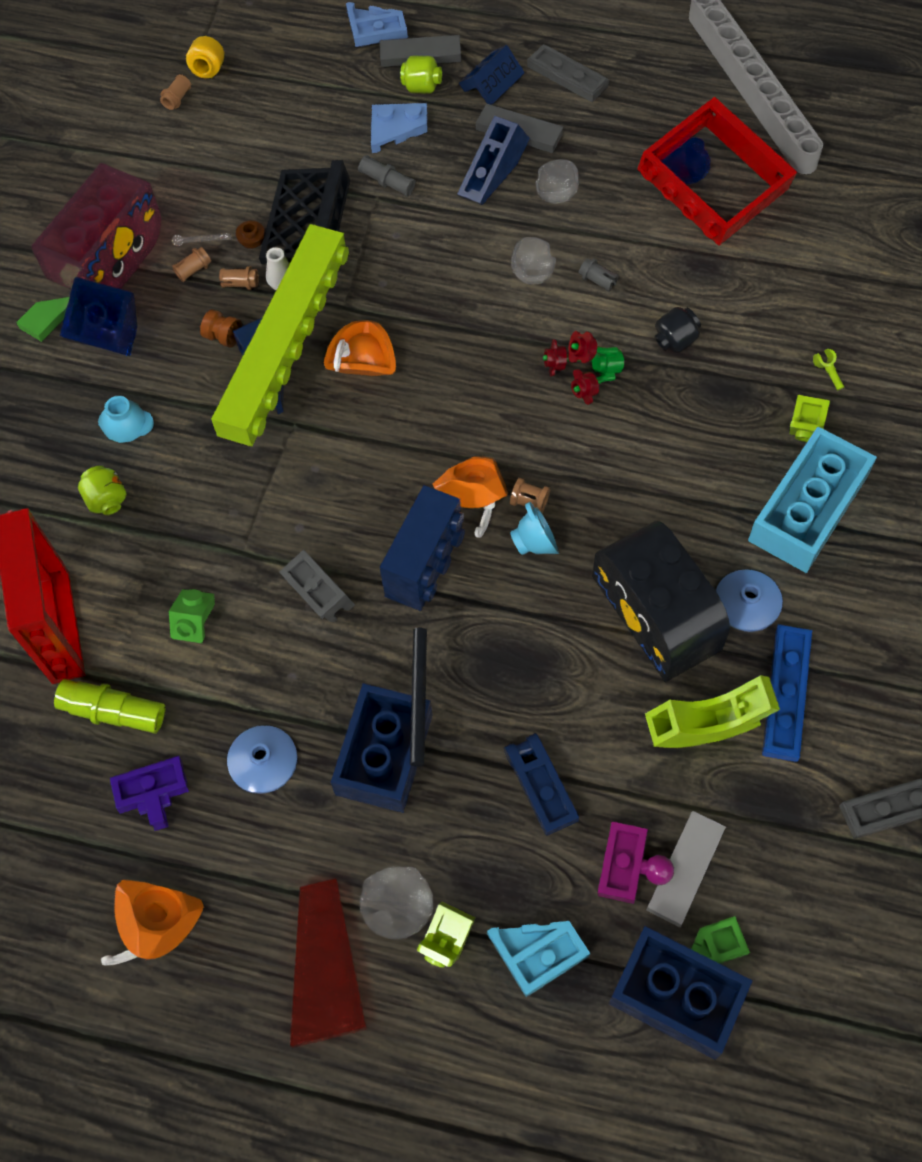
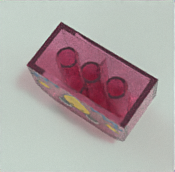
(101, 231)

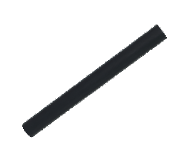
(418, 697)

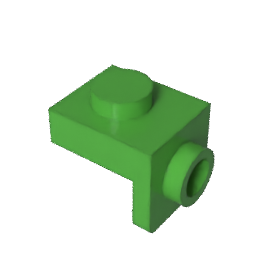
(189, 615)

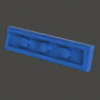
(789, 684)

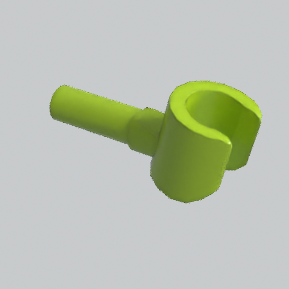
(829, 367)

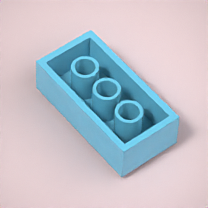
(811, 499)

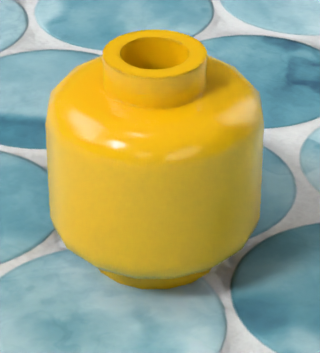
(205, 57)

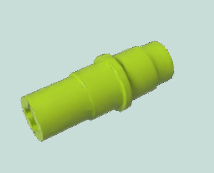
(109, 706)

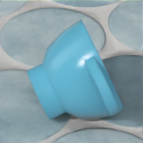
(124, 420)
(534, 533)

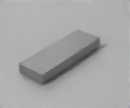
(690, 863)

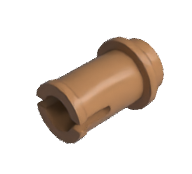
(172, 96)
(191, 264)
(239, 278)

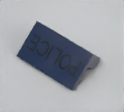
(493, 74)

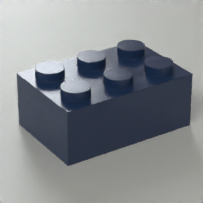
(422, 548)
(377, 750)
(681, 993)

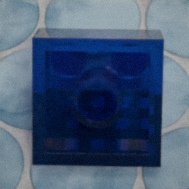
(100, 316)

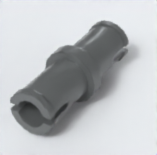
(386, 175)

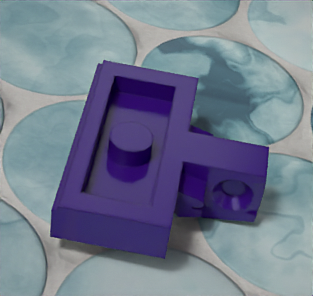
(150, 789)

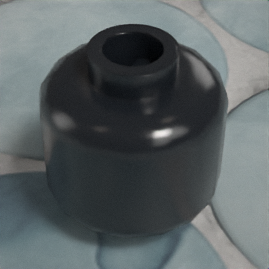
(677, 329)

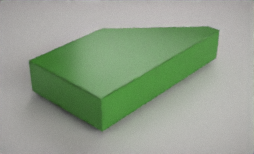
(43, 317)
(721, 941)

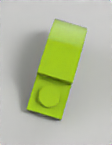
(712, 720)

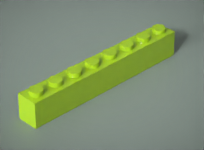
(280, 336)

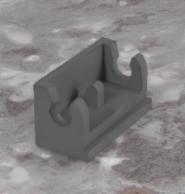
(315, 586)

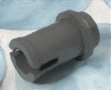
(598, 274)

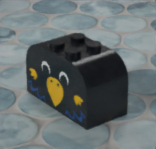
(662, 599)

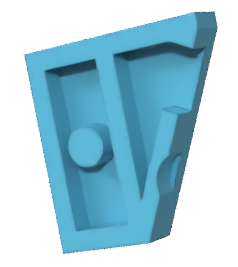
(538, 952)

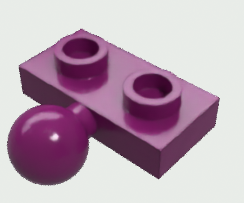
(625, 863)

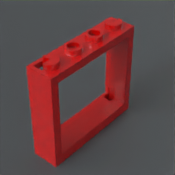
(742, 142)
(37, 599)

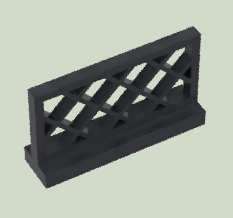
(326, 215)

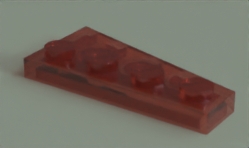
(325, 976)

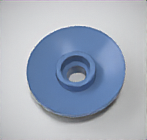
(749, 613)
(263, 774)

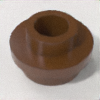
(250, 234)

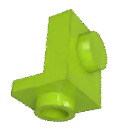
(807, 416)
(446, 935)

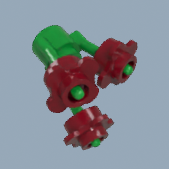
(585, 349)

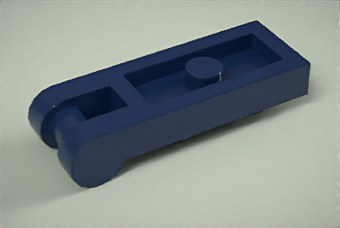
(542, 785)

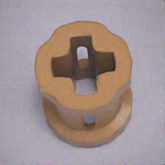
(521, 488)

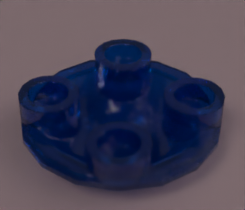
(689, 161)

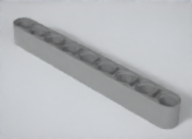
(757, 84)

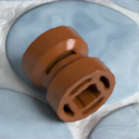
(219, 327)

